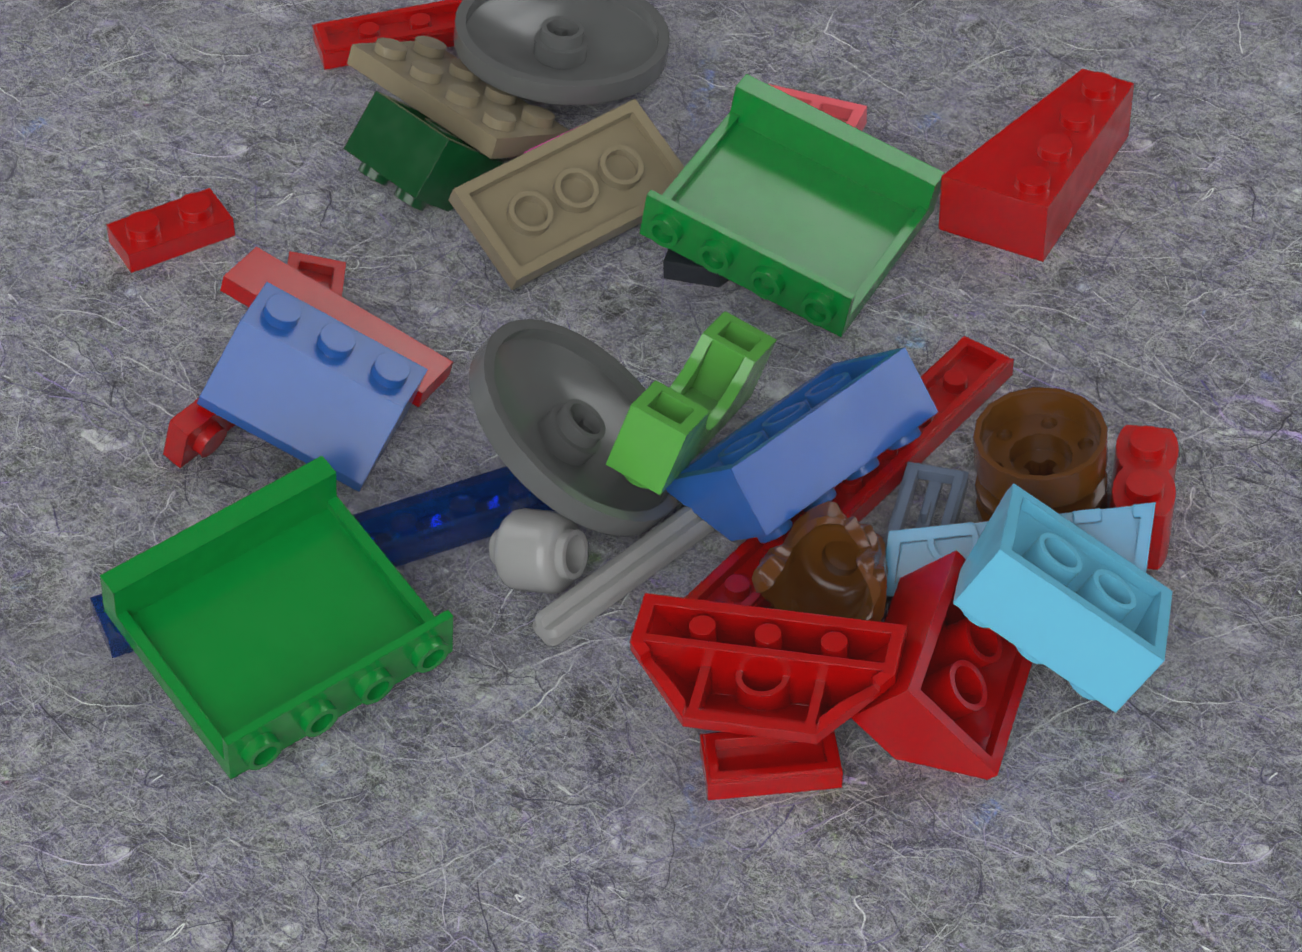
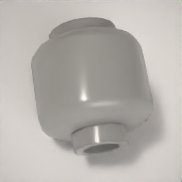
(538, 551)

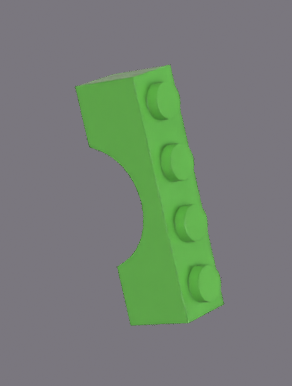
(676, 422)

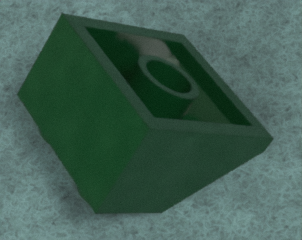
(413, 153)

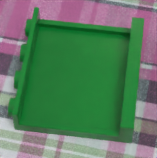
(794, 206)
(273, 619)

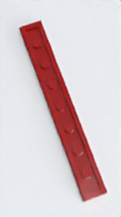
(957, 387)

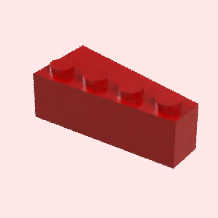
(1039, 168)

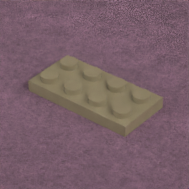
(454, 97)
(567, 193)

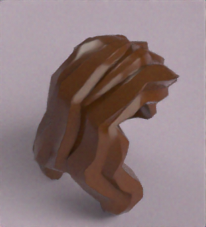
(826, 567)

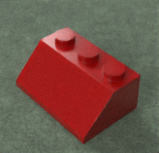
(953, 682)

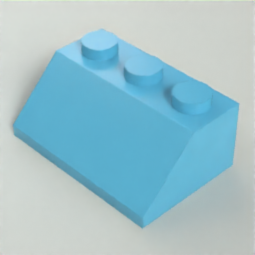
(1065, 600)

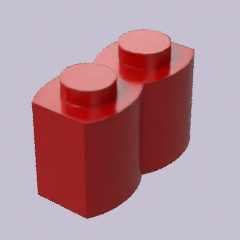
(1146, 474)

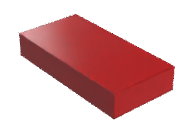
(761, 766)

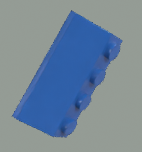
(806, 446)

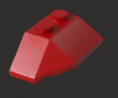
(763, 666)

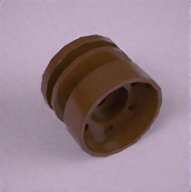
(1045, 445)

